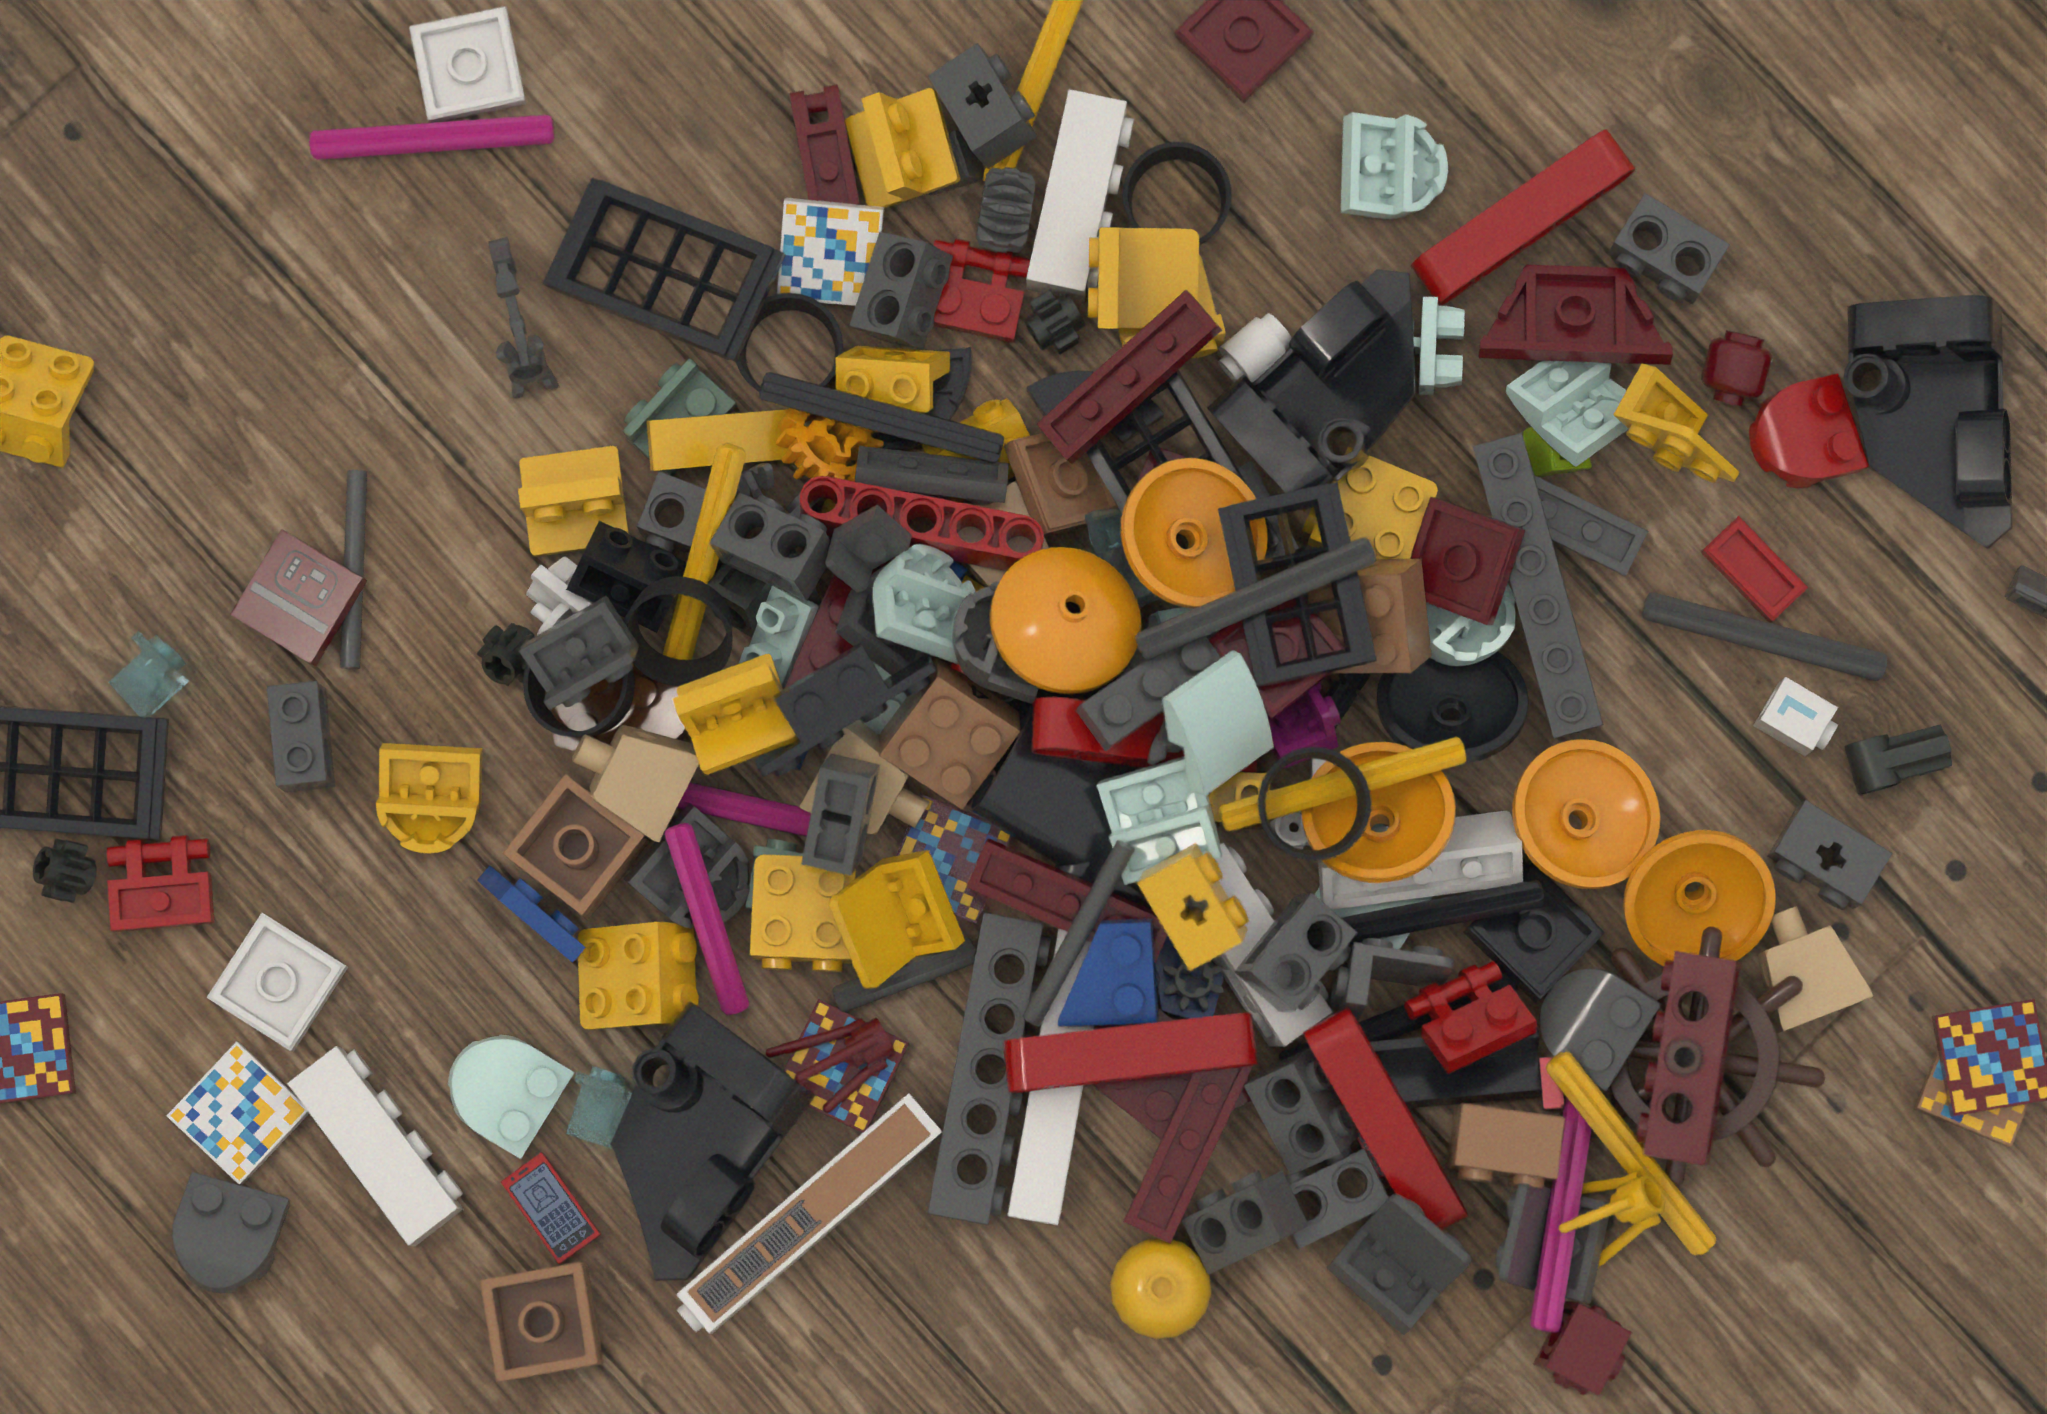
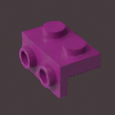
(1305, 724)

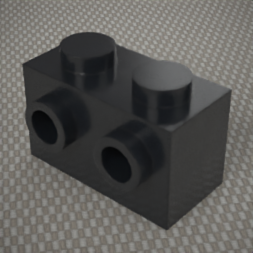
(621, 569)

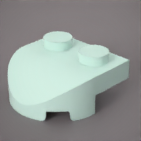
(1389, 166)
(919, 600)
(1465, 641)
(505, 1090)

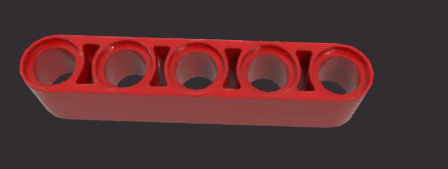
(1523, 217)
(946, 515)
(1063, 734)
(1130, 1052)
(1384, 1118)

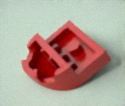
(1807, 433)

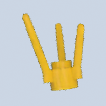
(1636, 1200)

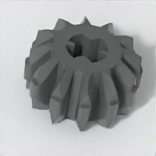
(1005, 210)

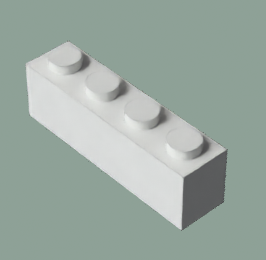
(1078, 193)
(1274, 1026)
(376, 1145)

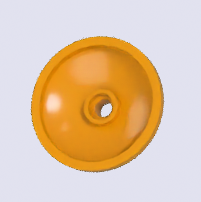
(1185, 501)
(1047, 641)
(1607, 795)
(1415, 810)
(1733, 896)

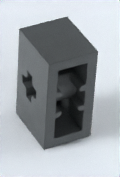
(991, 129)
(1857, 856)

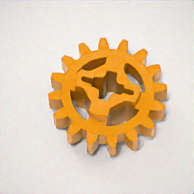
(823, 446)

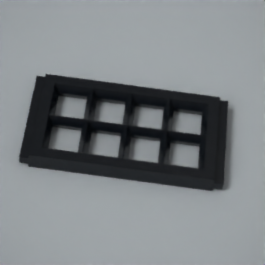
(746, 302)
(1193, 416)
(148, 775)

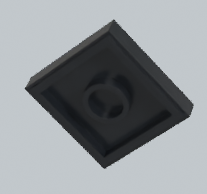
(1537, 943)

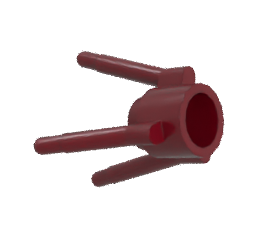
(866, 1045)

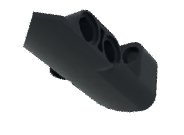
(1341, 376)
(1939, 407)
(1052, 805)
(700, 1136)

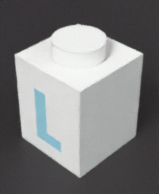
(1797, 717)

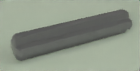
(917, 971)

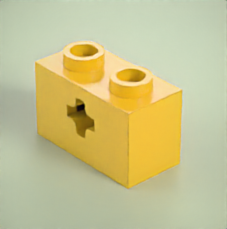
(1194, 933)

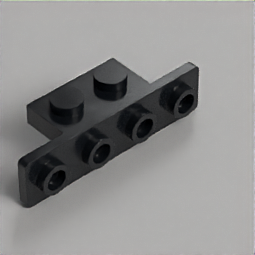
(835, 698)

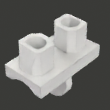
(551, 596)

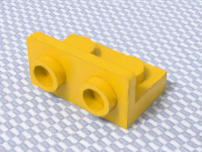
(892, 375)

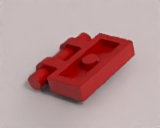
(978, 306)
(160, 900)
(1476, 1028)

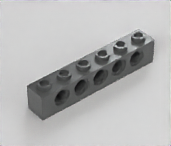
(1539, 588)
(950, 1196)

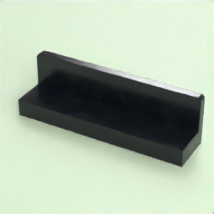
(1425, 1083)

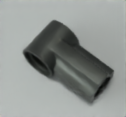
(1886, 761)

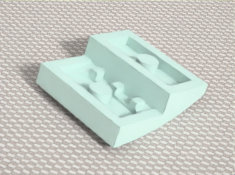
(1570, 406)
(1218, 722)
(1157, 815)

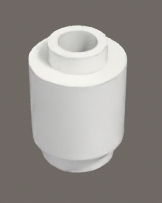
(1254, 348)

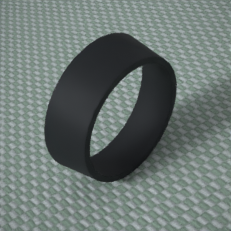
(1185, 152)
(797, 302)
(671, 670)
(535, 694)
(1363, 802)

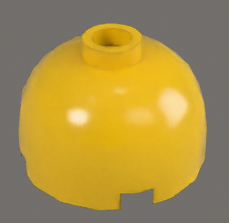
(1160, 1288)

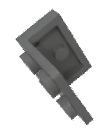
(1381, 962)
(1521, 1251)
(1399, 1262)

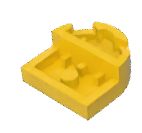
(428, 794)

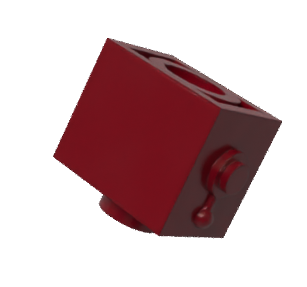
(1584, 1349)

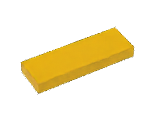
(694, 440)

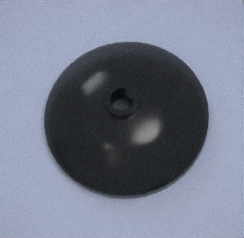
(1481, 698)

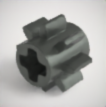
(1054, 322)
(501, 653)
(64, 870)
(1200, 992)

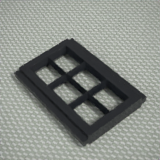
(1346, 590)

